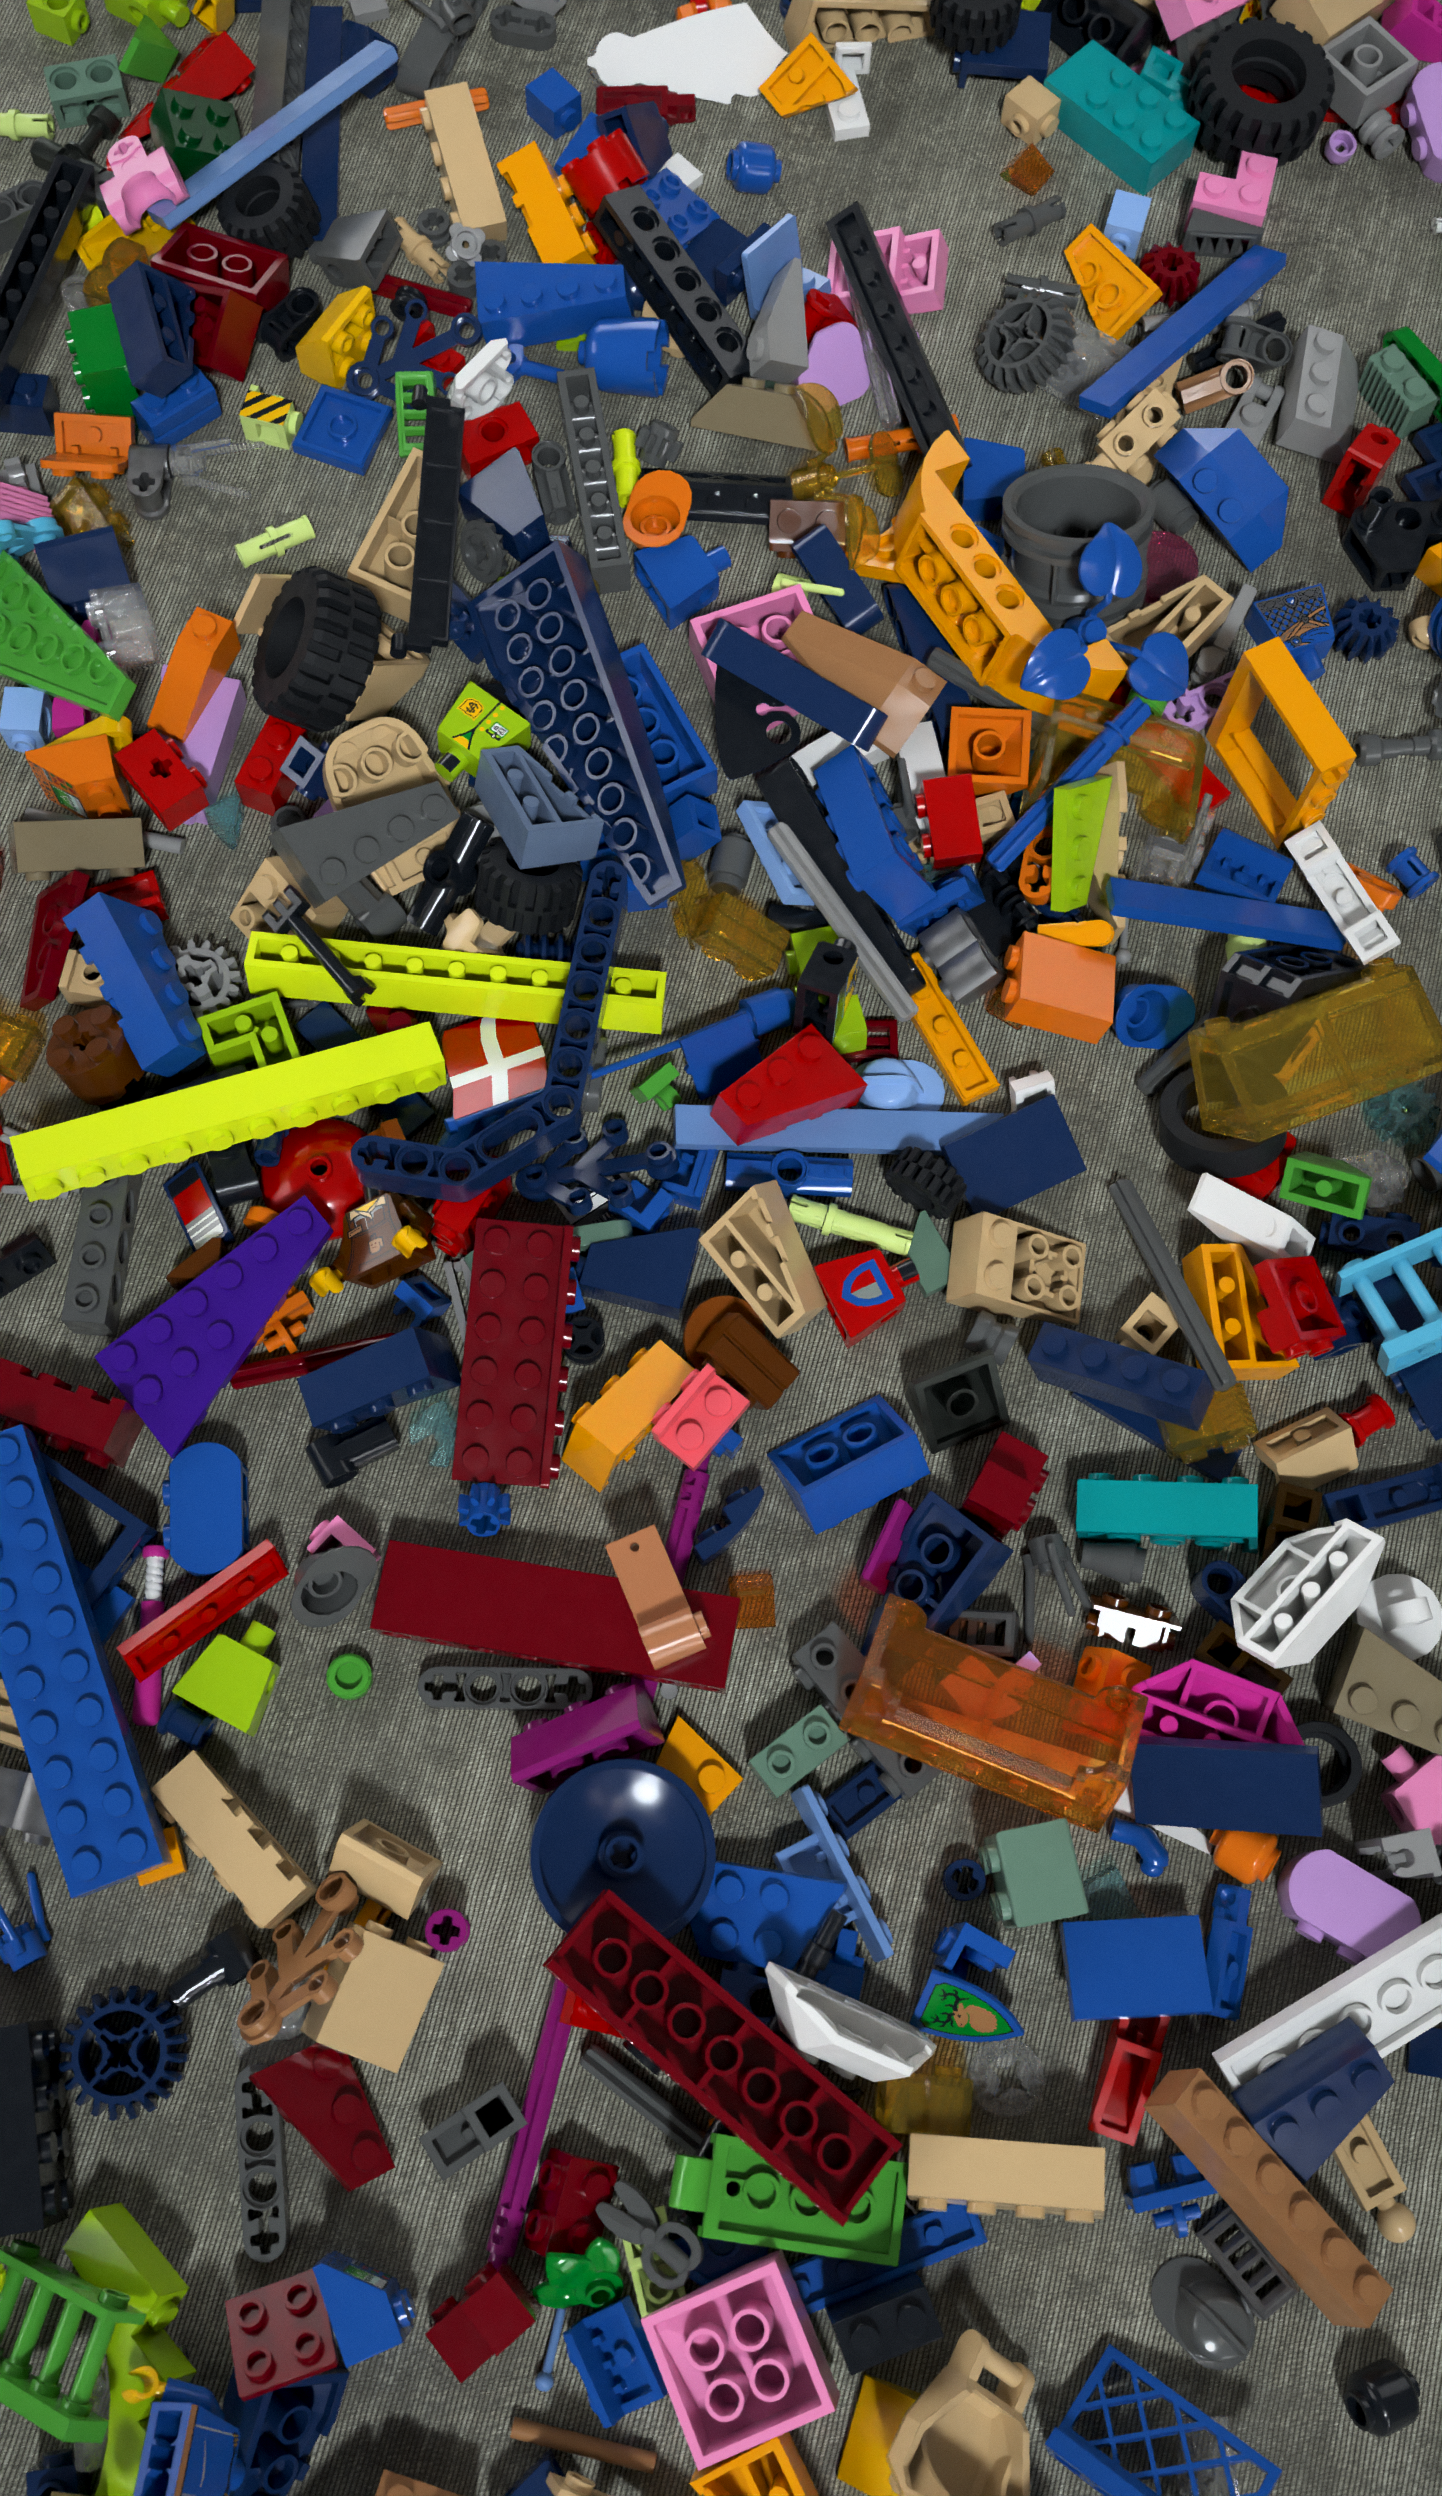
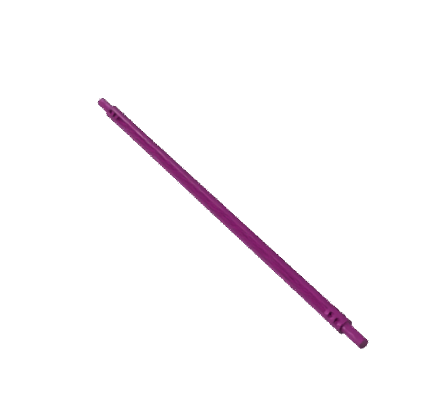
(554, 2034)

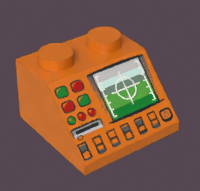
(82, 778)

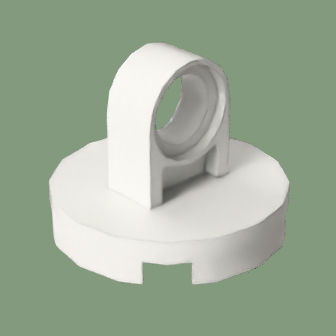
(1401, 1614)

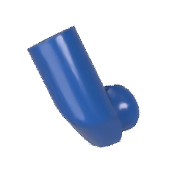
(1147, 1843)

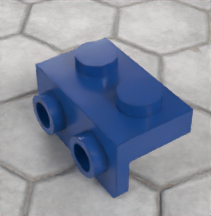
(1243, 868)
(614, 2361)

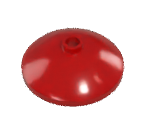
(334, 1192)

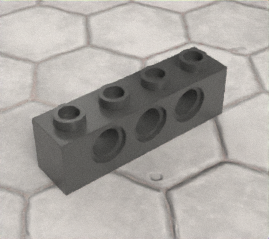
(101, 1256)

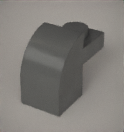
(472, 2130)

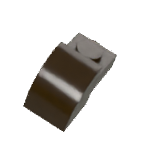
(1287, 1514)
(1221, 1651)

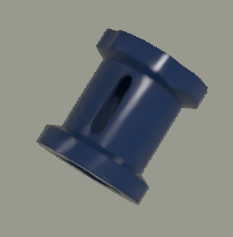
(187, 1724)

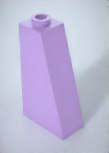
(213, 738)

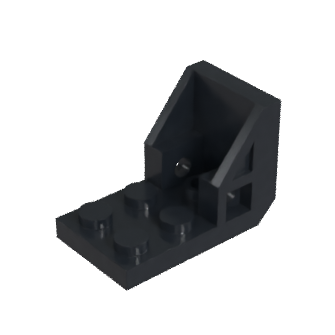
(1278, 976)

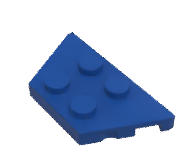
(762, 1914)

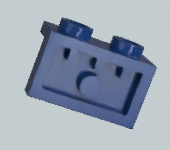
(954, 890)
(978, 1947)

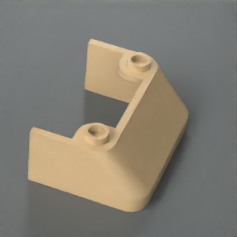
(390, 676)

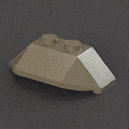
(757, 413)

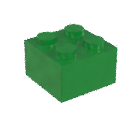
(100, 361)

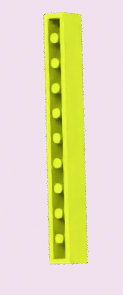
(449, 981)
(228, 1111)

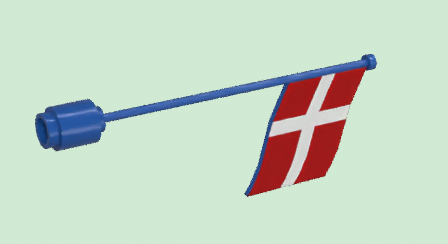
(503, 1063)

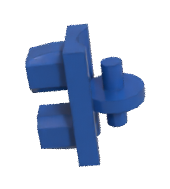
(1148, 2194)

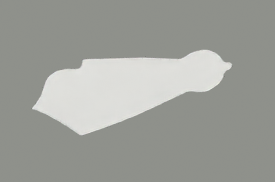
(700, 55)

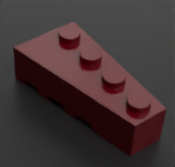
(68, 1419)

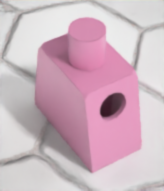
(1417, 1792)

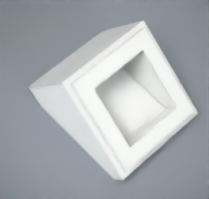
(853, 56)

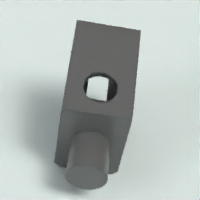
(357, 249)

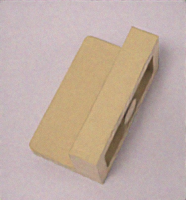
(1310, 1450)

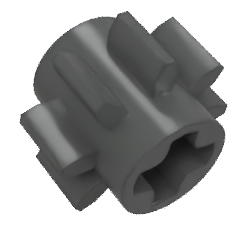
(659, 443)

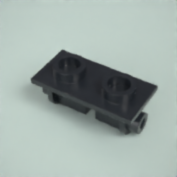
(22, 1261)

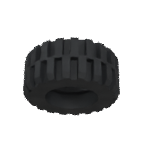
(1273, 59)
(316, 649)

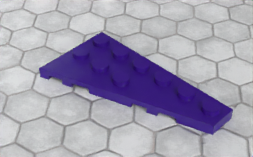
(199, 1337)

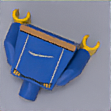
(186, 2441)

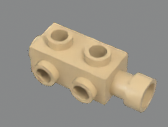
(1138, 430)

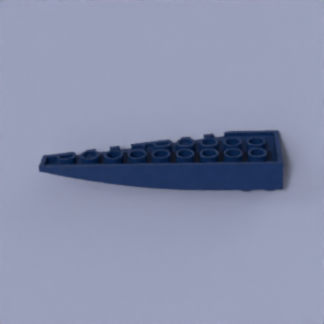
(566, 677)

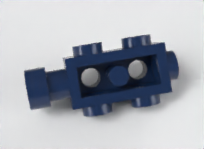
(1371, 1233)

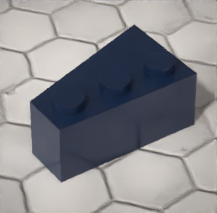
(154, 327)
(1315, 2096)

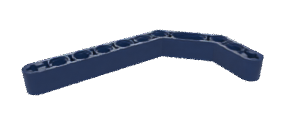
(558, 1089)

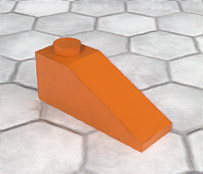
(193, 673)

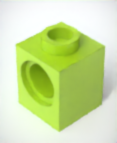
(59, 18)

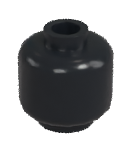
(1382, 2398)

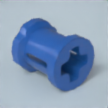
(1412, 872)

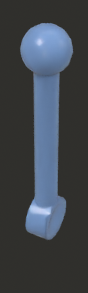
(544, 2379)

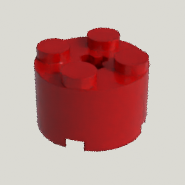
(607, 168)

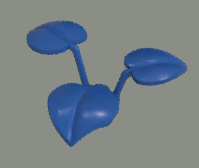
(1057, 664)

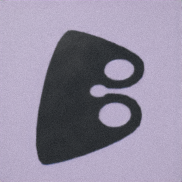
(742, 731)

